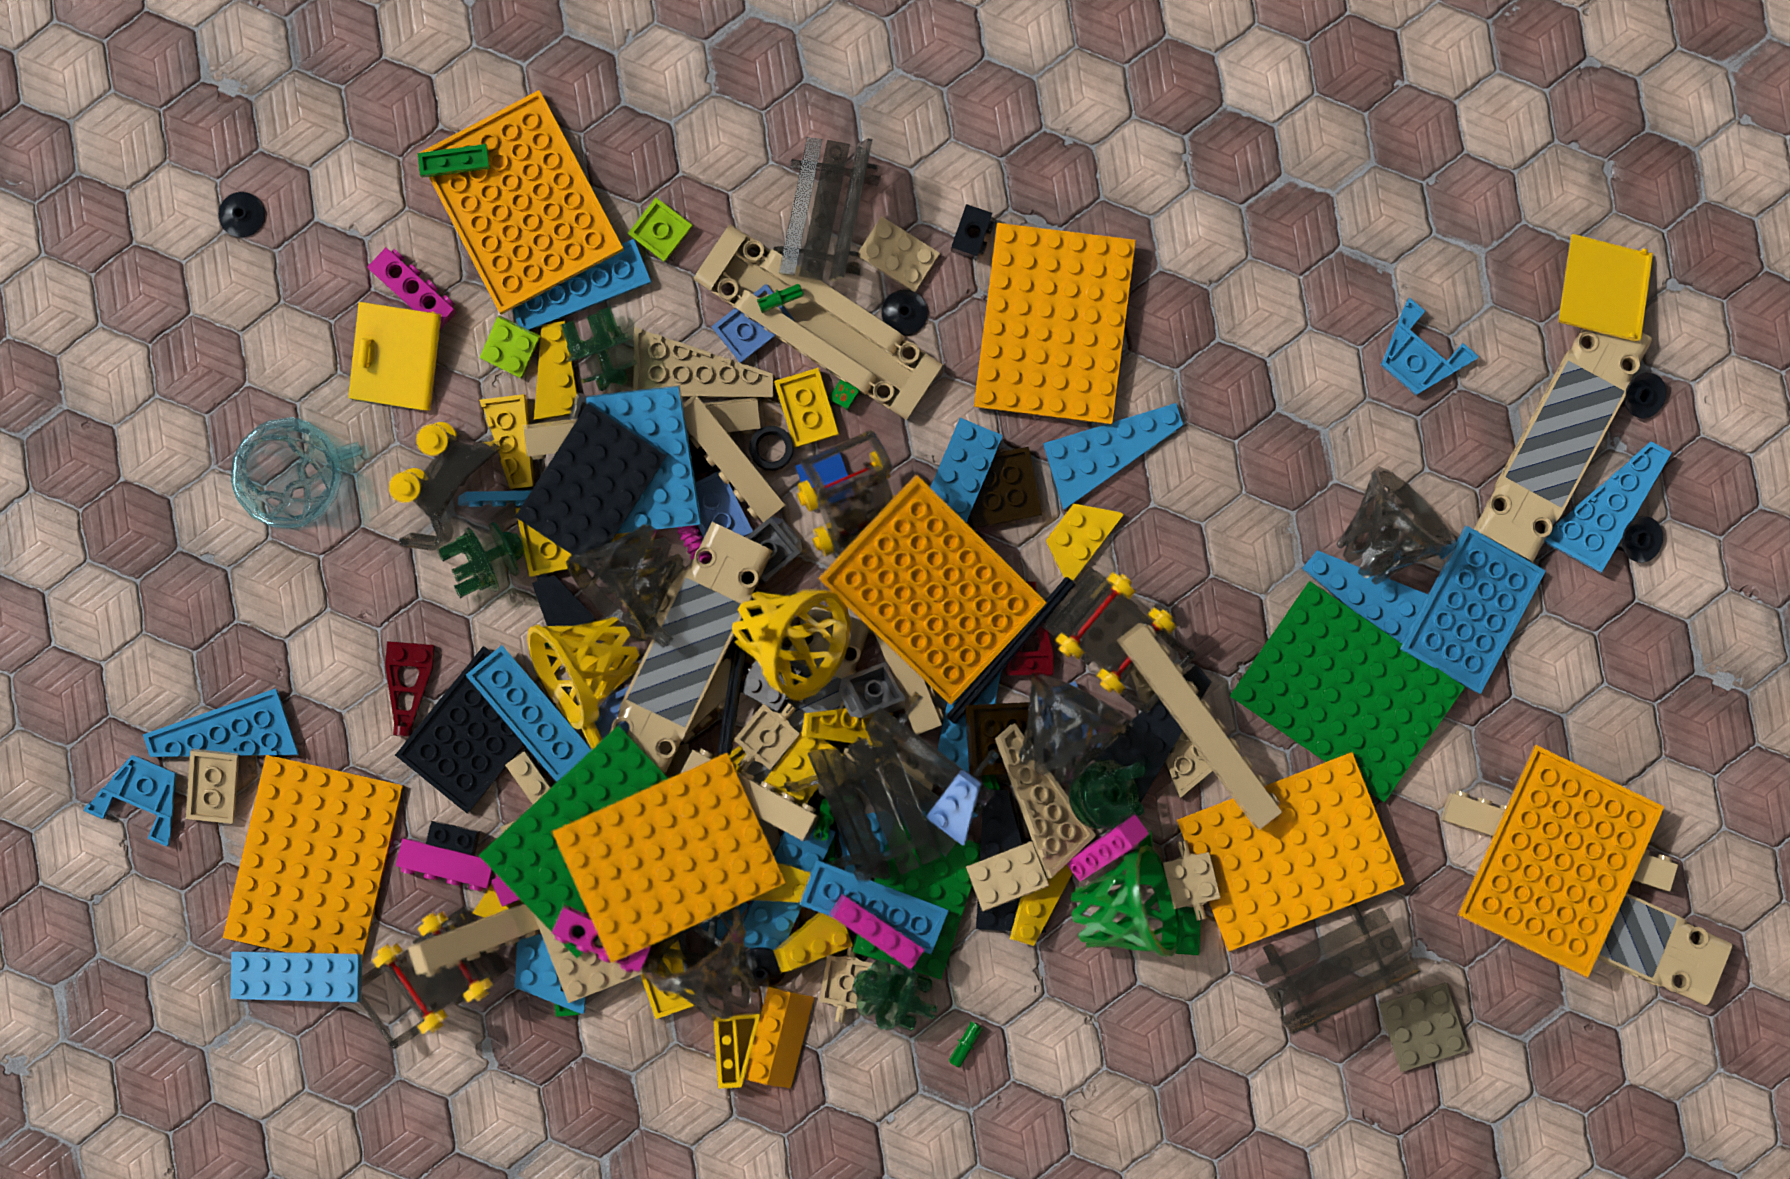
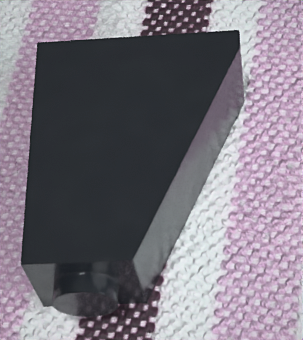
(559, 604)

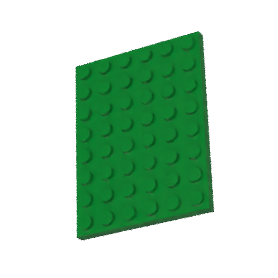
(1346, 689)
(527, 851)

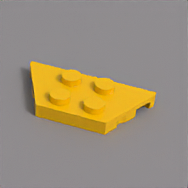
(1080, 536)

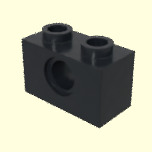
(972, 218)
(453, 837)

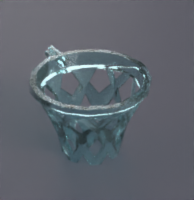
(330, 474)

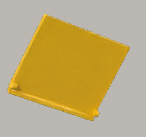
(1605, 288)
(394, 356)

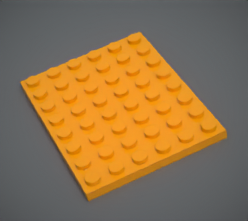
(532, 212)
(1054, 323)
(932, 590)
(668, 857)
(312, 859)
(1560, 861)
(1302, 863)

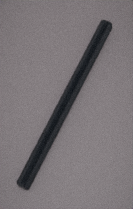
(1010, 650)
(734, 688)

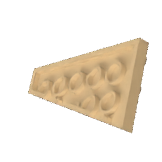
(698, 372)
(1184, 762)
(1044, 807)

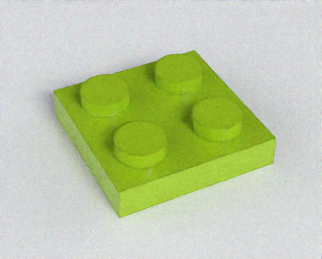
(660, 229)
(510, 346)

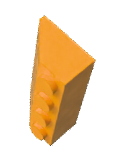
(779, 1037)

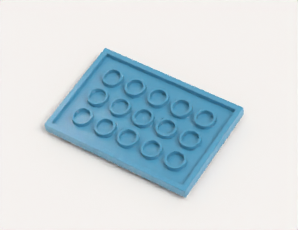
(660, 418)
(1472, 609)

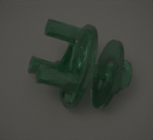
(606, 336)
(478, 566)
(1106, 794)
(892, 995)

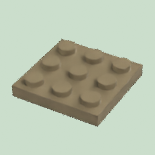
(1423, 1027)

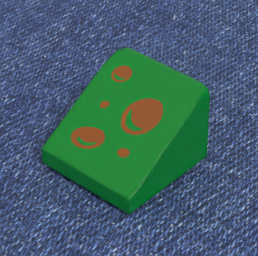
(844, 394)

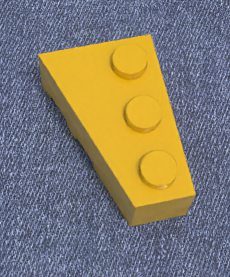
(813, 941)
(733, 1047)

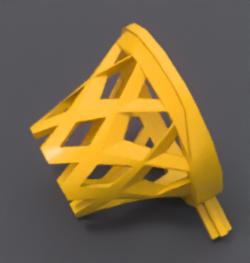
(768, 640)
(580, 656)

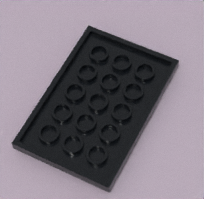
(591, 482)
(461, 742)

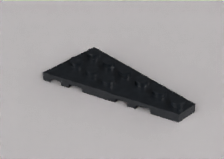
(1152, 737)
(998, 835)

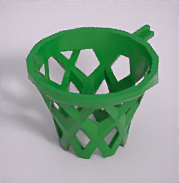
(1141, 867)

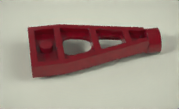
(407, 655)
(1039, 661)

